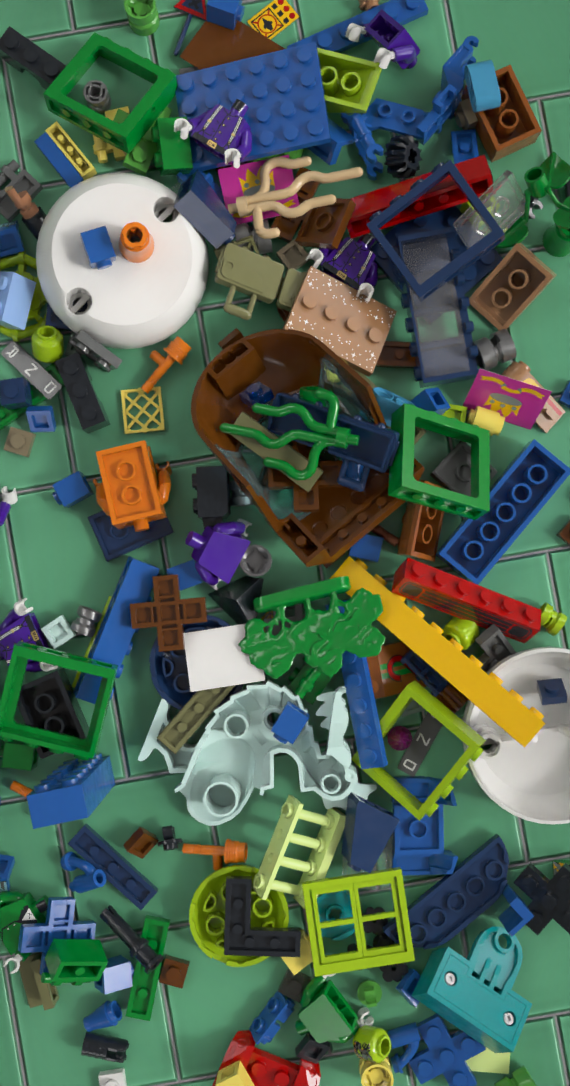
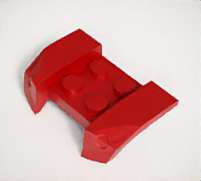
(267, 1068)

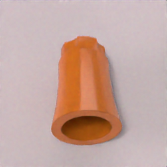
(137, 251)

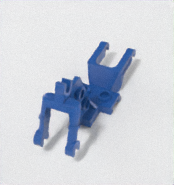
(407, 119)

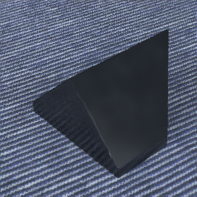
(238, 598)

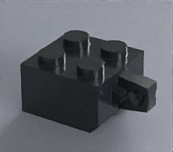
(212, 494)

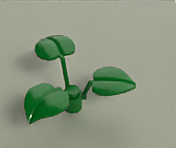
(540, 180)

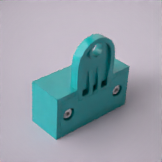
(477, 990)

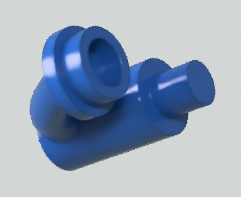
(92, 878)
(402, 1036)

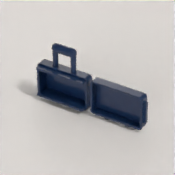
(375, 447)

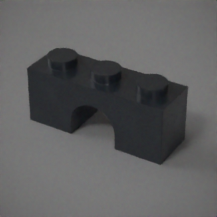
(27, 56)
(81, 393)

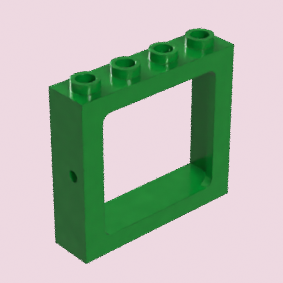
(121, 135)
(401, 478)
(36, 737)

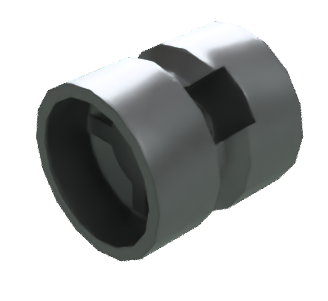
(245, 230)
(497, 348)
(256, 561)

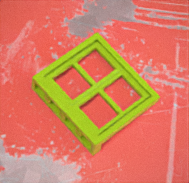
(363, 957)

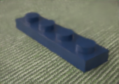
(114, 865)

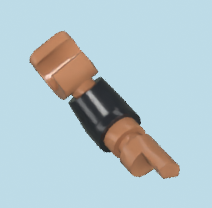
(32, 215)

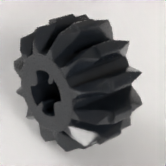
(402, 156)

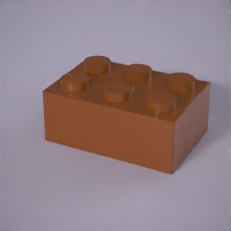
(511, 124)

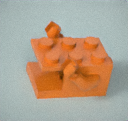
(131, 486)

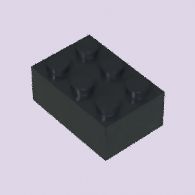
(53, 707)

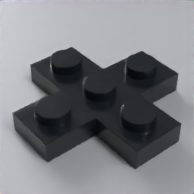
(548, 897)

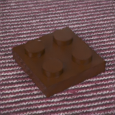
(326, 225)

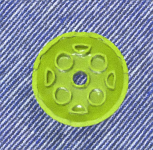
(208, 914)

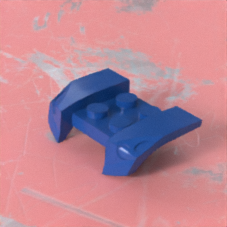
(420, 844)

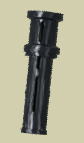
(138, 946)

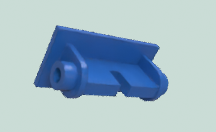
(265, 1026)

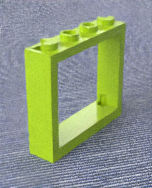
(451, 722)

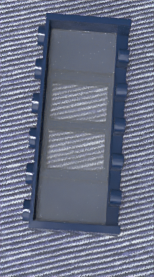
(440, 322)

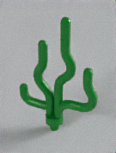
(326, 435)

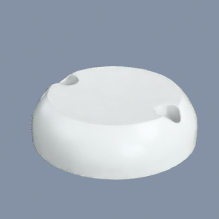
(128, 301)
(535, 778)

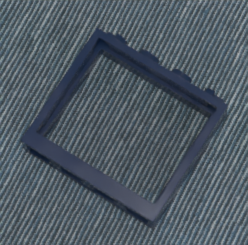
(460, 263)

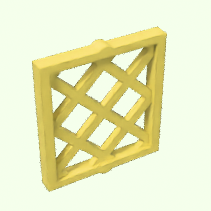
(144, 429)

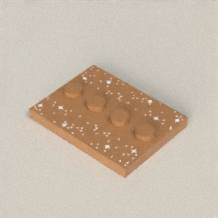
(341, 320)

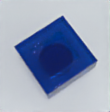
(256, 394)

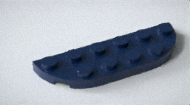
(457, 897)

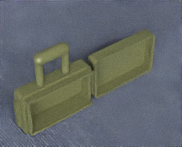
(255, 277)

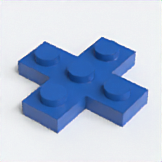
(58, 925)
(445, 1054)

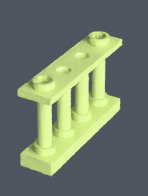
(319, 859)

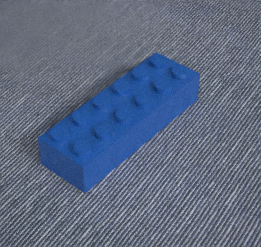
(513, 504)
(71, 791)

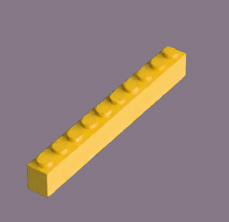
(446, 656)

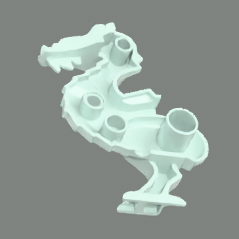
(241, 748)

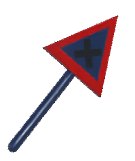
(193, 8)

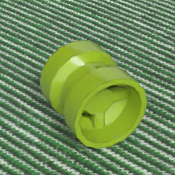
(552, 620)

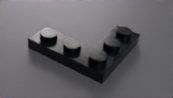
(253, 941)

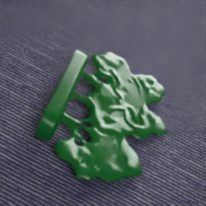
(320, 635)

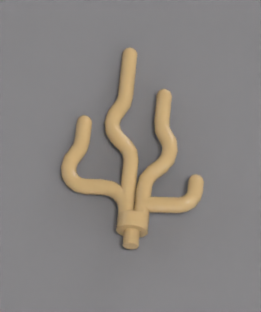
(267, 201)

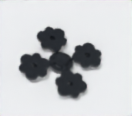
(381, 939)

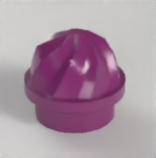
(399, 738)

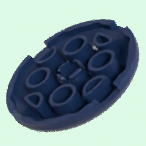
(170, 668)

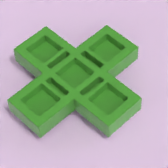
(143, 152)

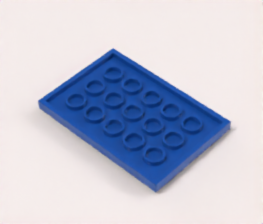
(282, 98)

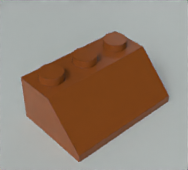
(420, 531)

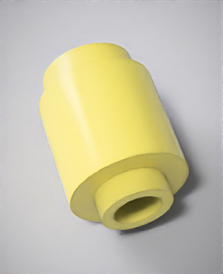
(486, 419)

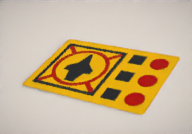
(273, 18)

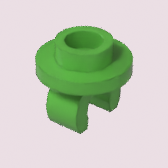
(369, 993)

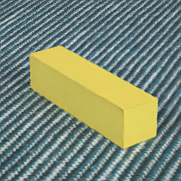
(71, 151)

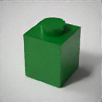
(18, 756)

